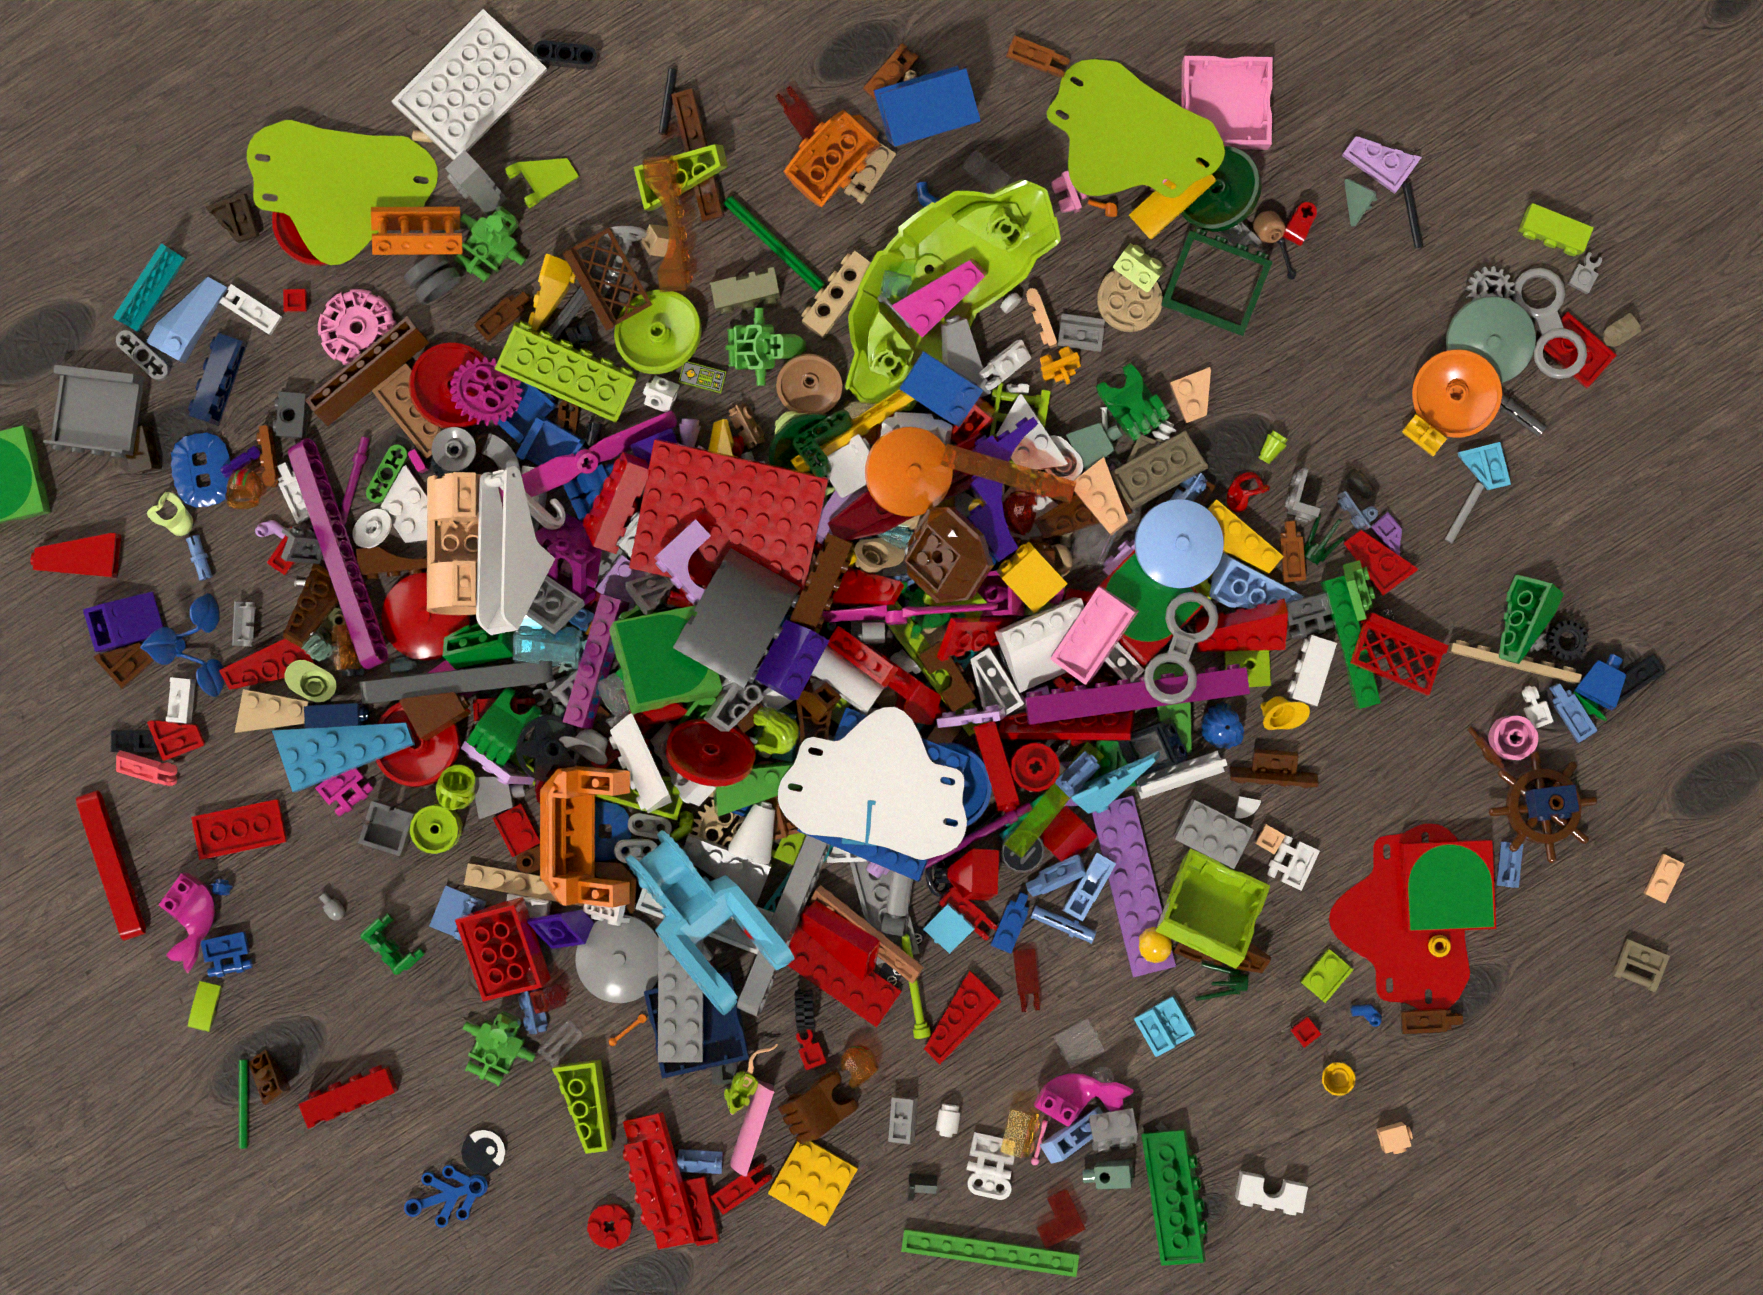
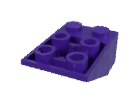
(122, 621)

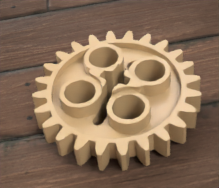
(711, 820)

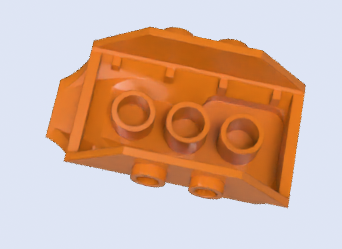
(832, 156)

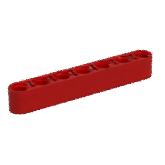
(111, 865)

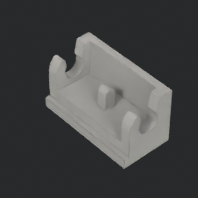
(903, 1119)

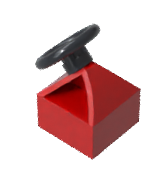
(972, 875)

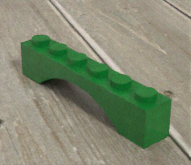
(1348, 629)

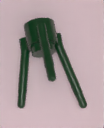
(1316, 552)
(1236, 982)

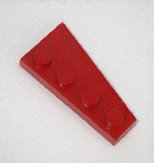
(971, 634)
(965, 1012)

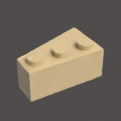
(268, 711)

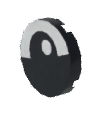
(483, 1151)

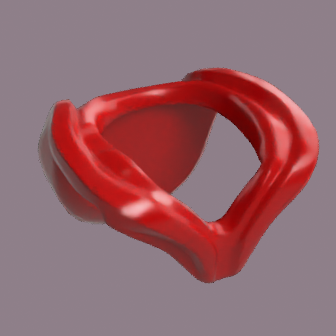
(1237, 497)

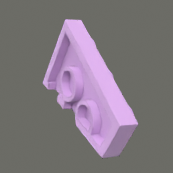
(1382, 163)
(951, 719)
(506, 774)

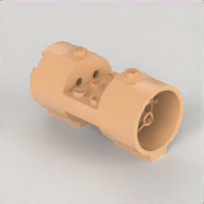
(452, 543)

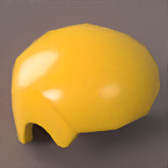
(1154, 946)
(1338, 1078)

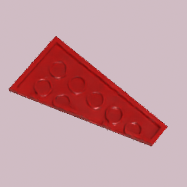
(1096, 727)

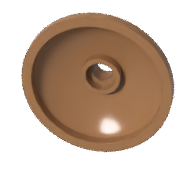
(806, 396)

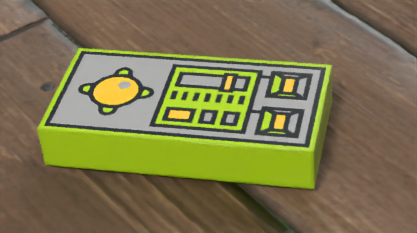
(702, 377)

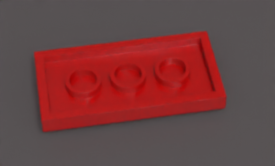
(239, 829)

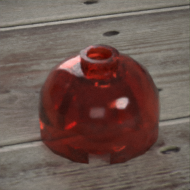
(1018, 511)

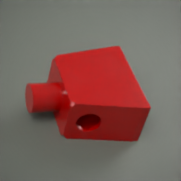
(923, 707)

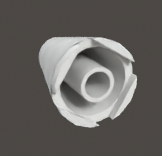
(755, 834)

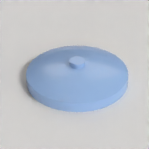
(1179, 543)

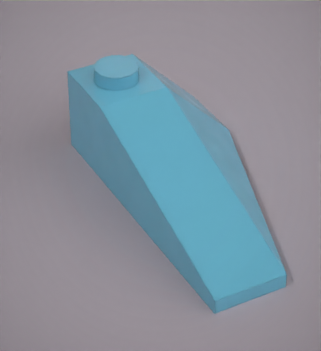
(1101, 791)

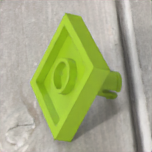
(1256, 663)

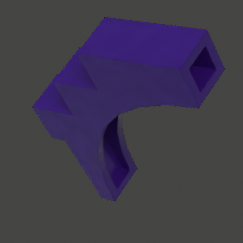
(991, 518)

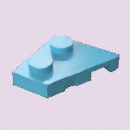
(1487, 465)

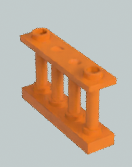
(416, 219)

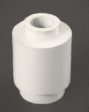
(948, 1120)

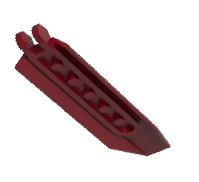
(868, 518)

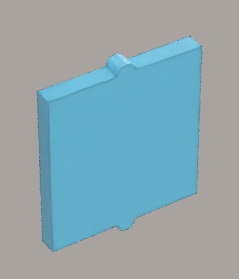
(949, 928)

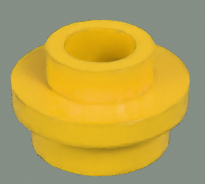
(1445, 948)

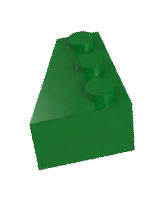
(476, 646)

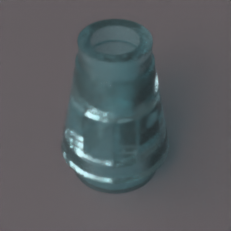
(897, 536)

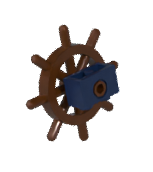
(1542, 805)

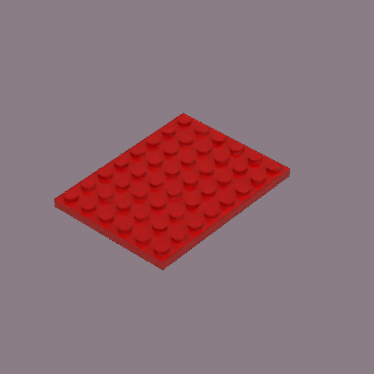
(740, 502)

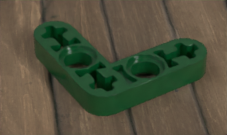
(810, 441)

